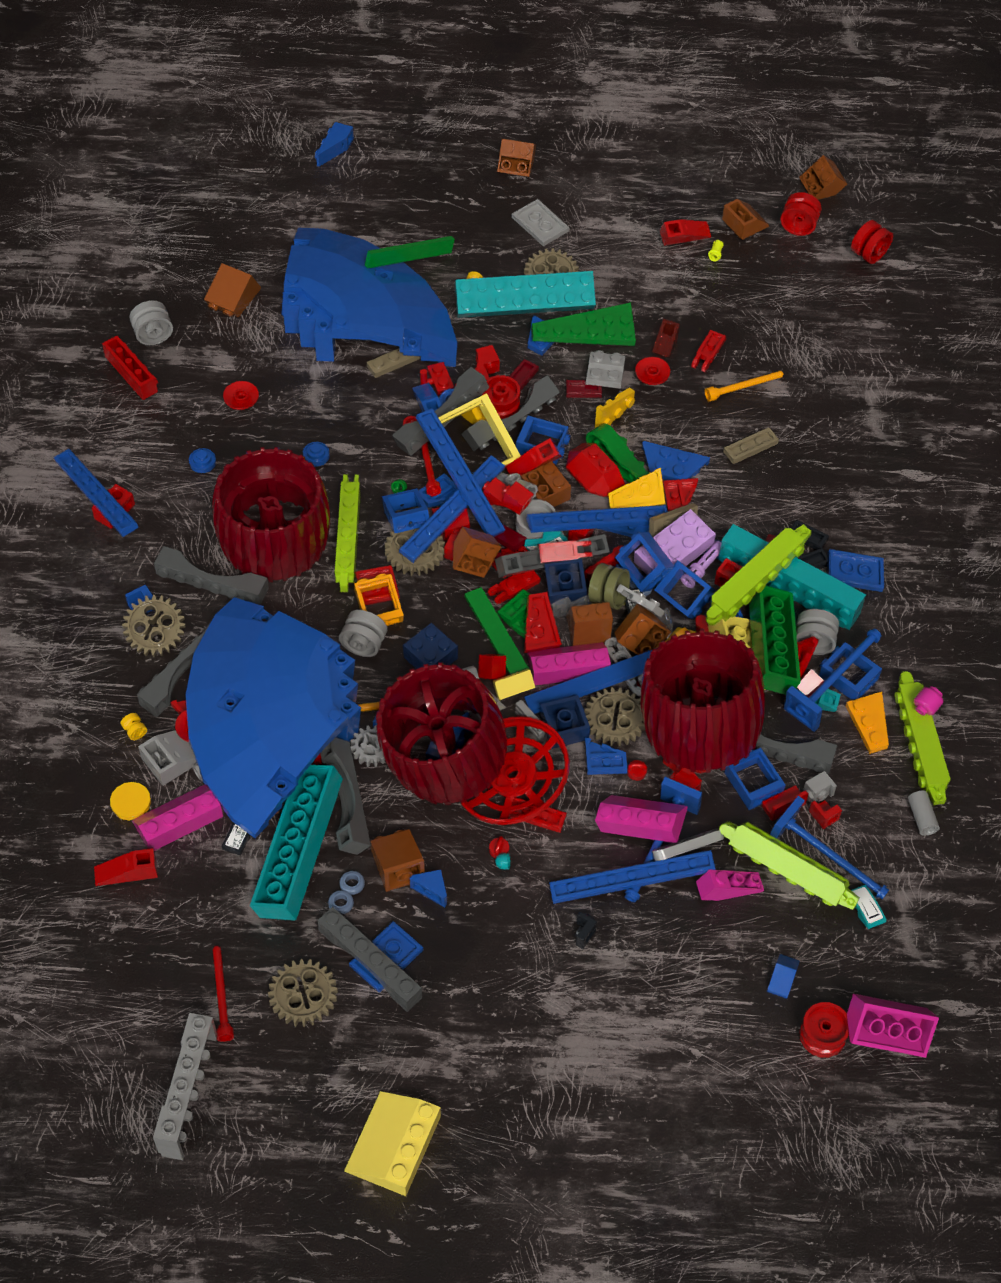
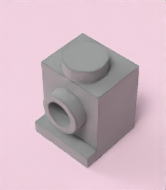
(820, 787)

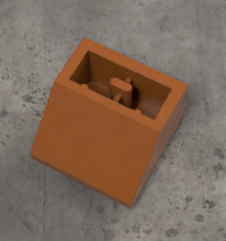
(516, 157)
(823, 179)
(743, 219)
(550, 484)
(474, 552)
(641, 631)

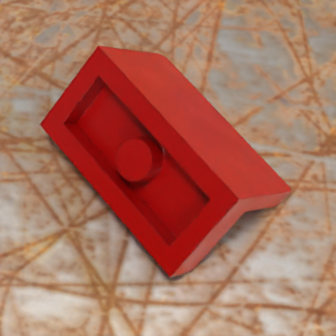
(778, 804)

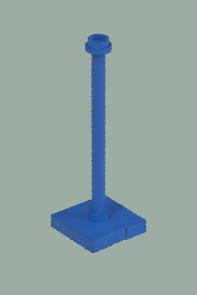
(805, 708)
(673, 793)
(787, 821)

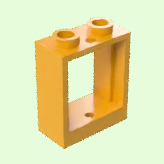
(378, 582)

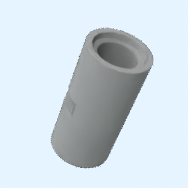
(923, 813)

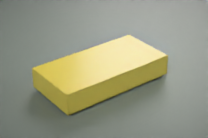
(513, 684)

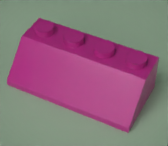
(567, 663)
(178, 817)
(641, 818)
(890, 1025)

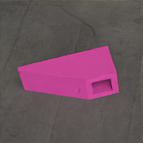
(724, 884)

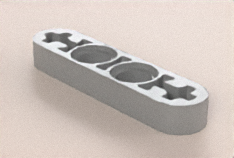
(622, 652)
(687, 844)

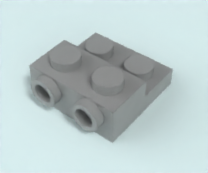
(605, 369)

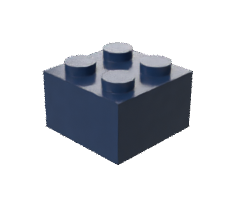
(565, 580)
(430, 648)
(567, 719)

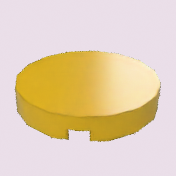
(130, 800)

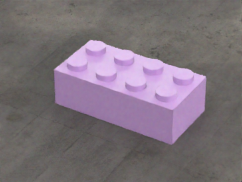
(680, 541)

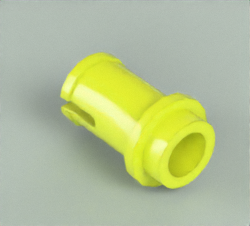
(715, 253)

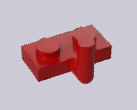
(438, 377)

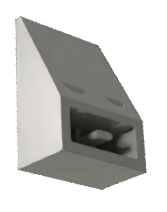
(167, 756)

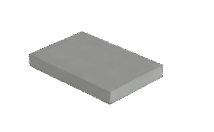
(540, 222)

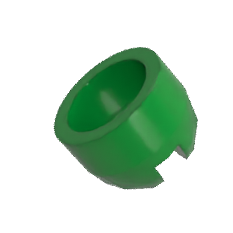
(396, 485)

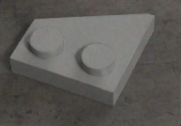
(639, 598)

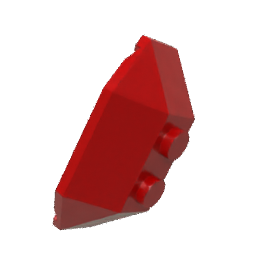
(594, 469)

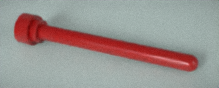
(433, 486)
(224, 1031)

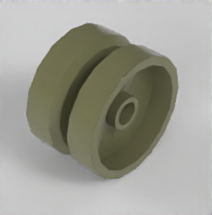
(605, 583)

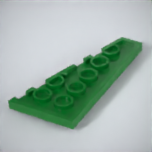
(601, 326)

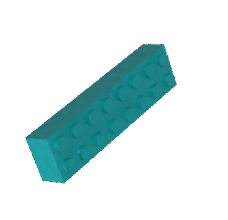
(525, 294)
(808, 584)
(296, 844)

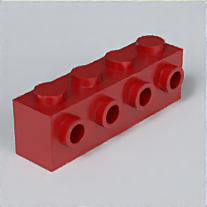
(130, 367)

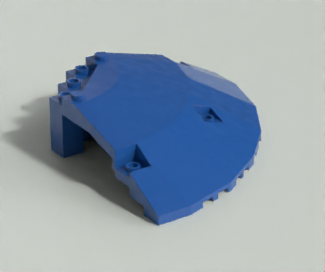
(338, 297)
(288, 701)

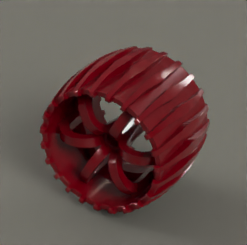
(273, 545)
(427, 699)
(698, 730)

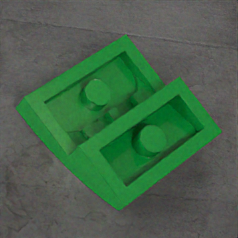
(515, 612)

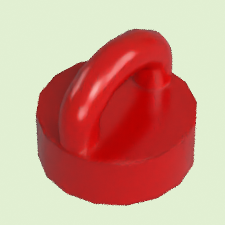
(637, 770)
(498, 846)

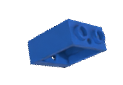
(542, 427)
(400, 520)
(654, 577)
(670, 581)
(844, 685)
(756, 797)

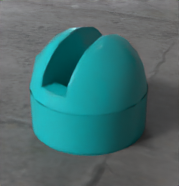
(503, 861)

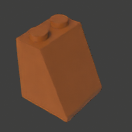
(231, 291)
(590, 623)
(397, 858)

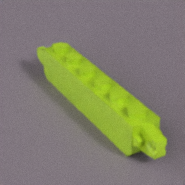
(347, 532)
(757, 573)
(922, 741)
(790, 863)

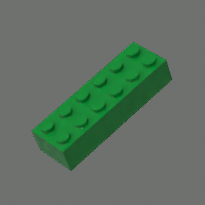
(775, 638)

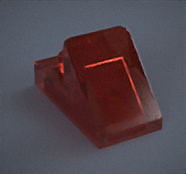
(666, 338)

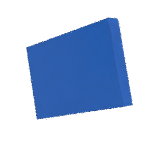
(857, 569)
(397, 946)

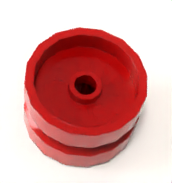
(801, 214)
(871, 241)
(504, 395)
(824, 1029)

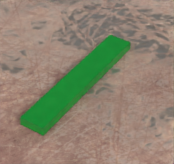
(409, 252)
(495, 630)

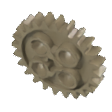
(550, 263)
(423, 563)
(138, 617)
(597, 714)
(283, 998)

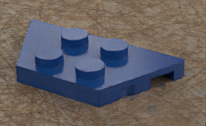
(674, 463)

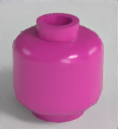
(928, 701)

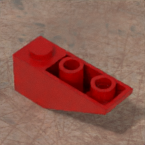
(684, 231)
(534, 458)
(127, 868)

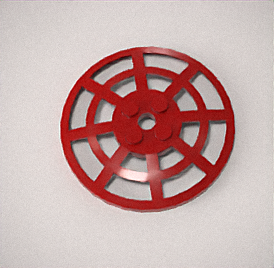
(526, 775)

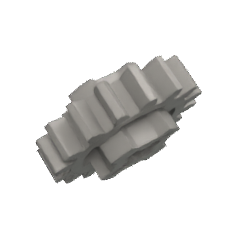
(369, 750)

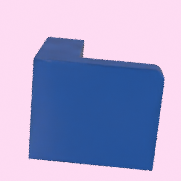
(139, 593)

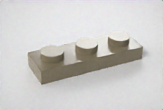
(389, 362)
(751, 445)
(661, 521)

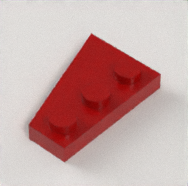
(540, 627)

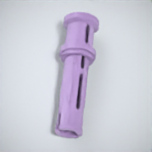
(699, 568)

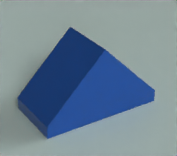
(430, 885)
(783, 976)

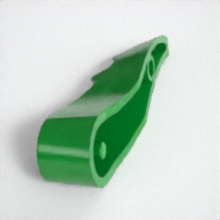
(617, 450)

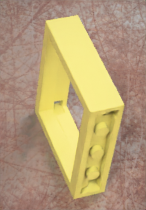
(493, 420)

